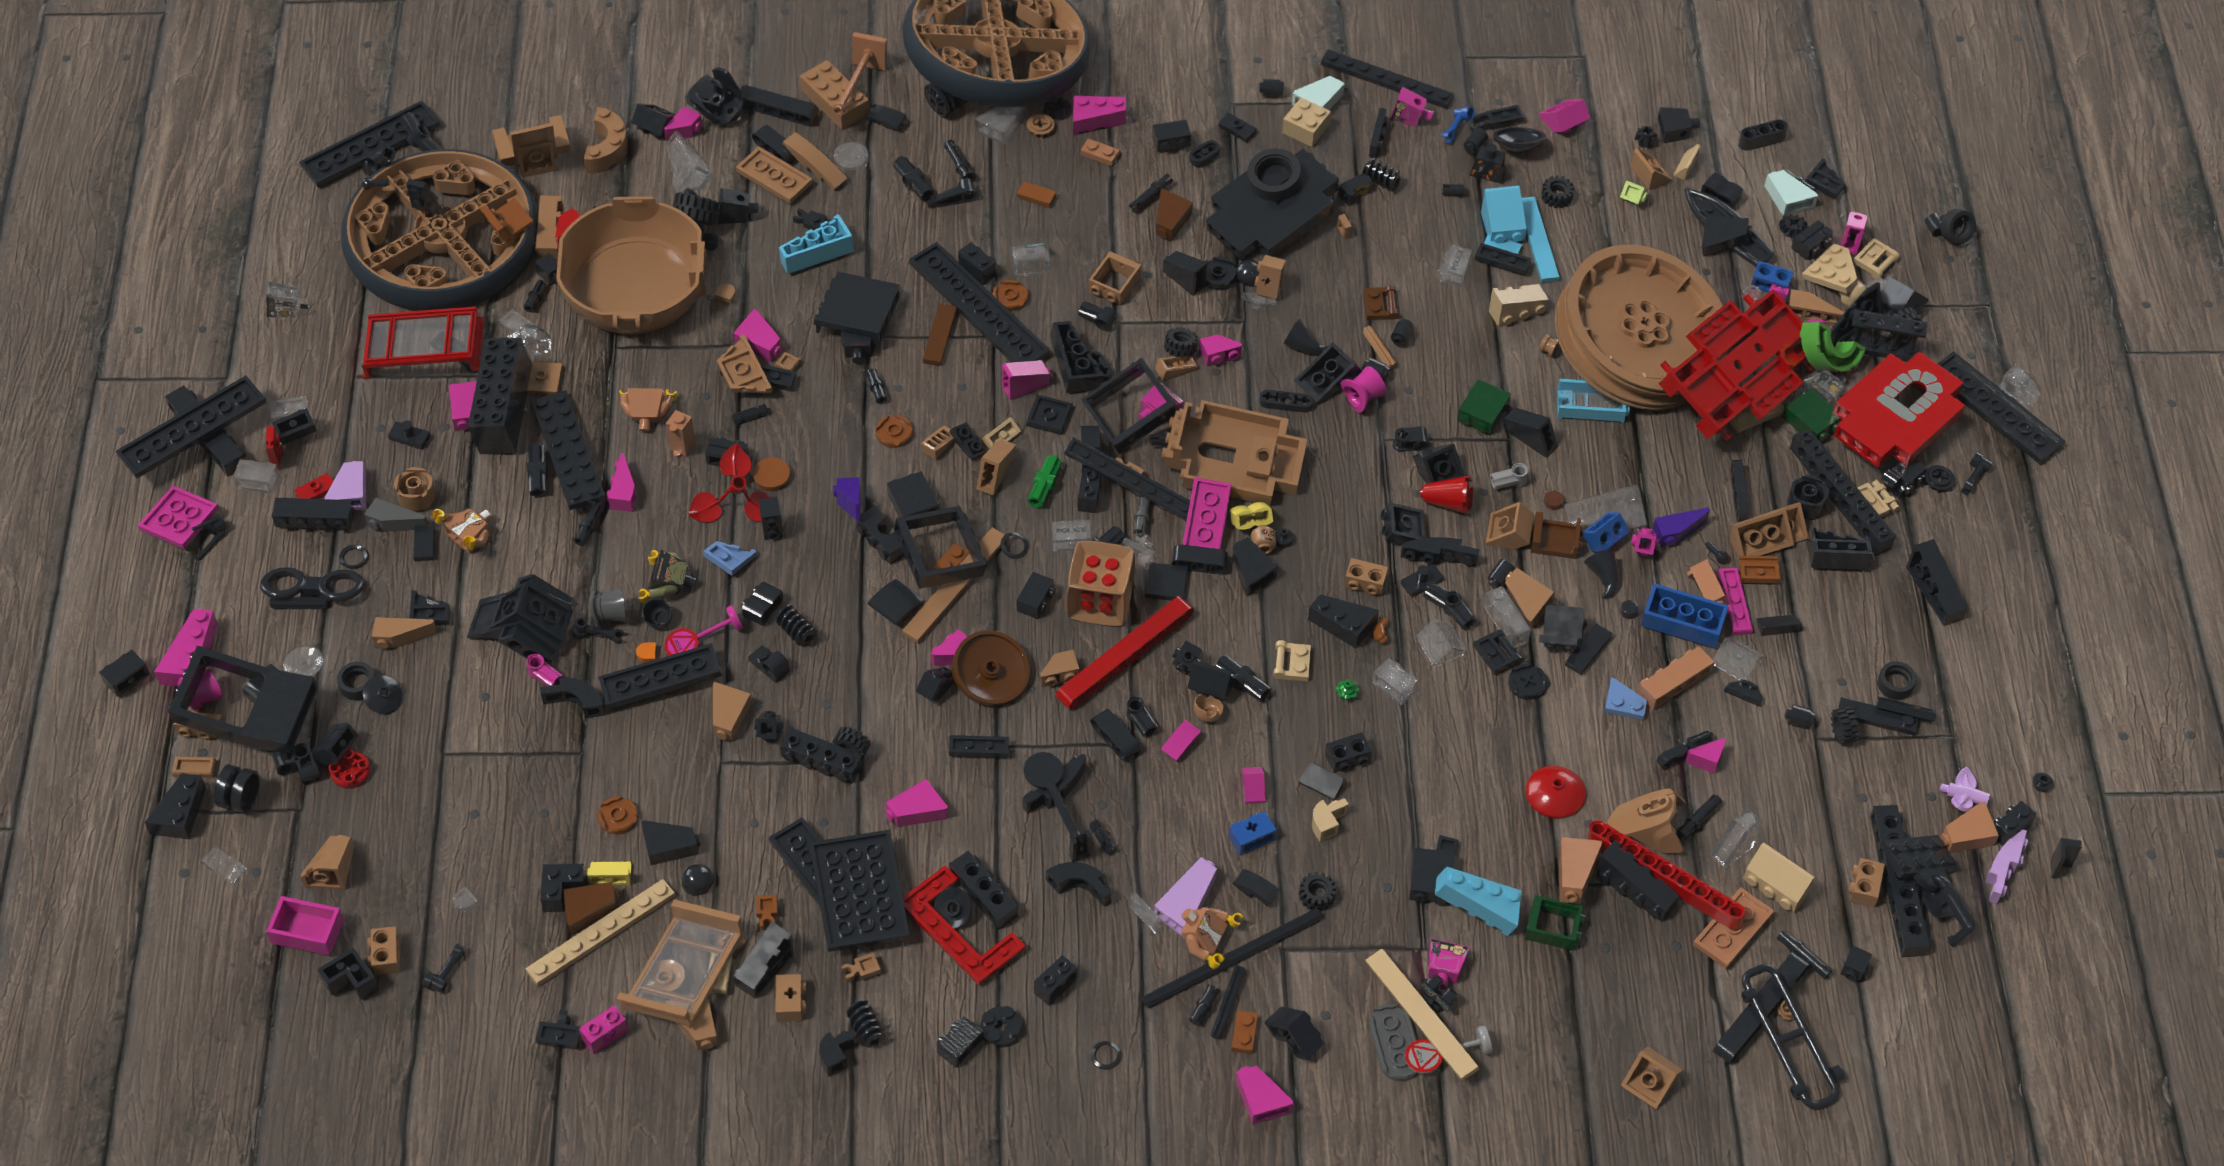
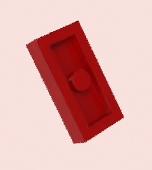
(316, 488)

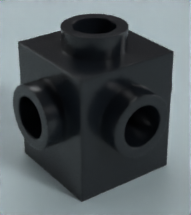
(1187, 651)
(765, 731)

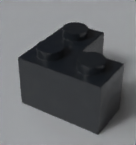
(556, 879)
(346, 971)
(1295, 1029)

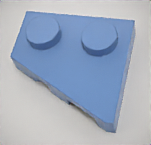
(728, 557)
(1624, 701)

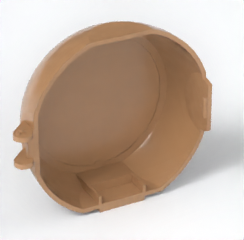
(632, 265)

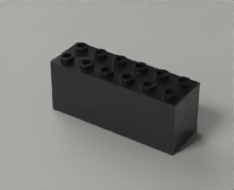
(500, 395)

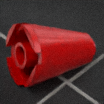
(1449, 494)

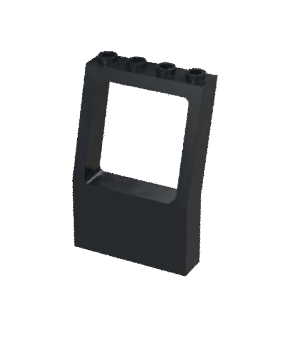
(274, 716)

